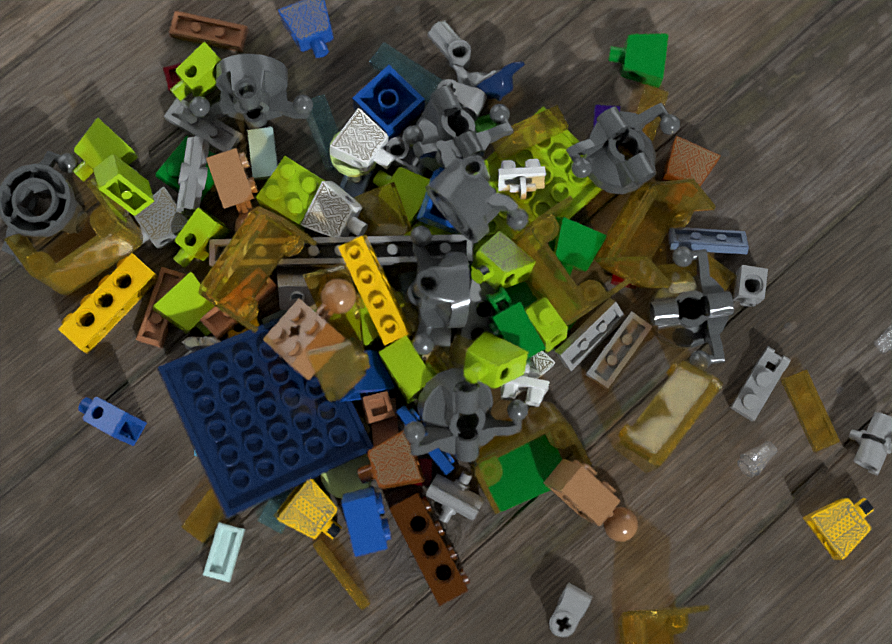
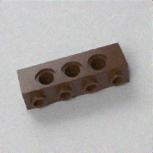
(442, 589)

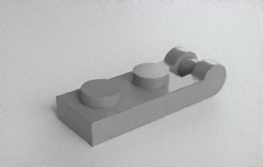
(759, 384)

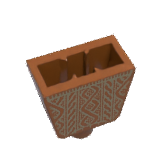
(688, 161)
(392, 464)

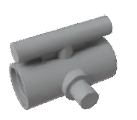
(874, 443)
(455, 497)

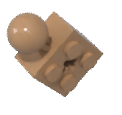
(233, 182)
(308, 330)
(592, 499)

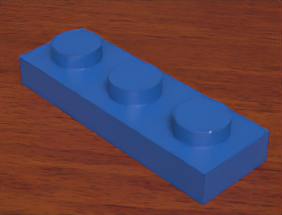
(441, 459)

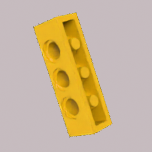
(375, 289)
(107, 317)

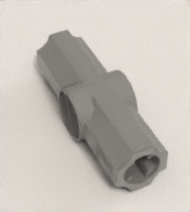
(192, 175)

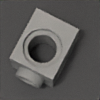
(757, 277)

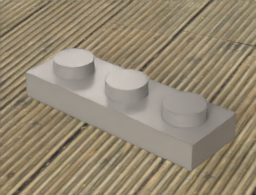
(217, 133)
(590, 334)
(619, 350)

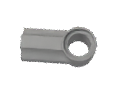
(450, 44)

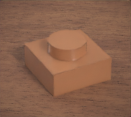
(377, 407)

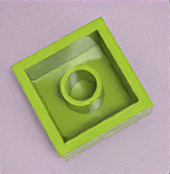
(289, 191)
(406, 368)

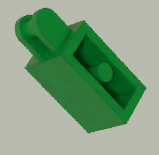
(513, 323)

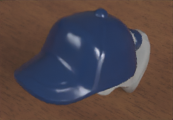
(493, 84)

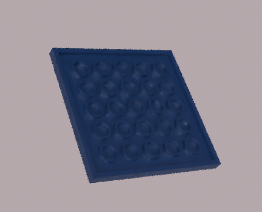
(258, 420)

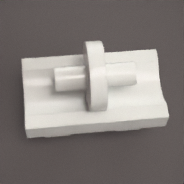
(521, 179)
(535, 387)

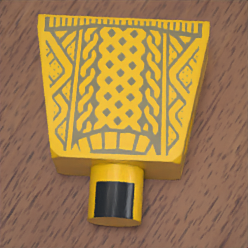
(309, 511)
(840, 525)

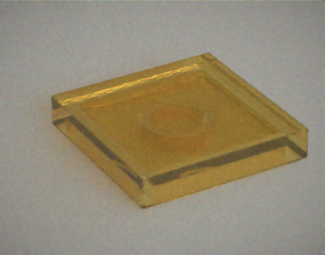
(383, 212)

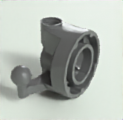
(250, 87)
(447, 122)
(603, 161)
(21, 194)
(468, 197)
(442, 288)
(714, 312)
(459, 417)

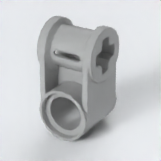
(469, 98)
(408, 159)
(572, 606)

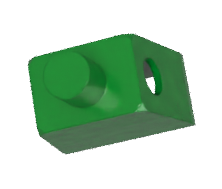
(642, 58)
(576, 245)

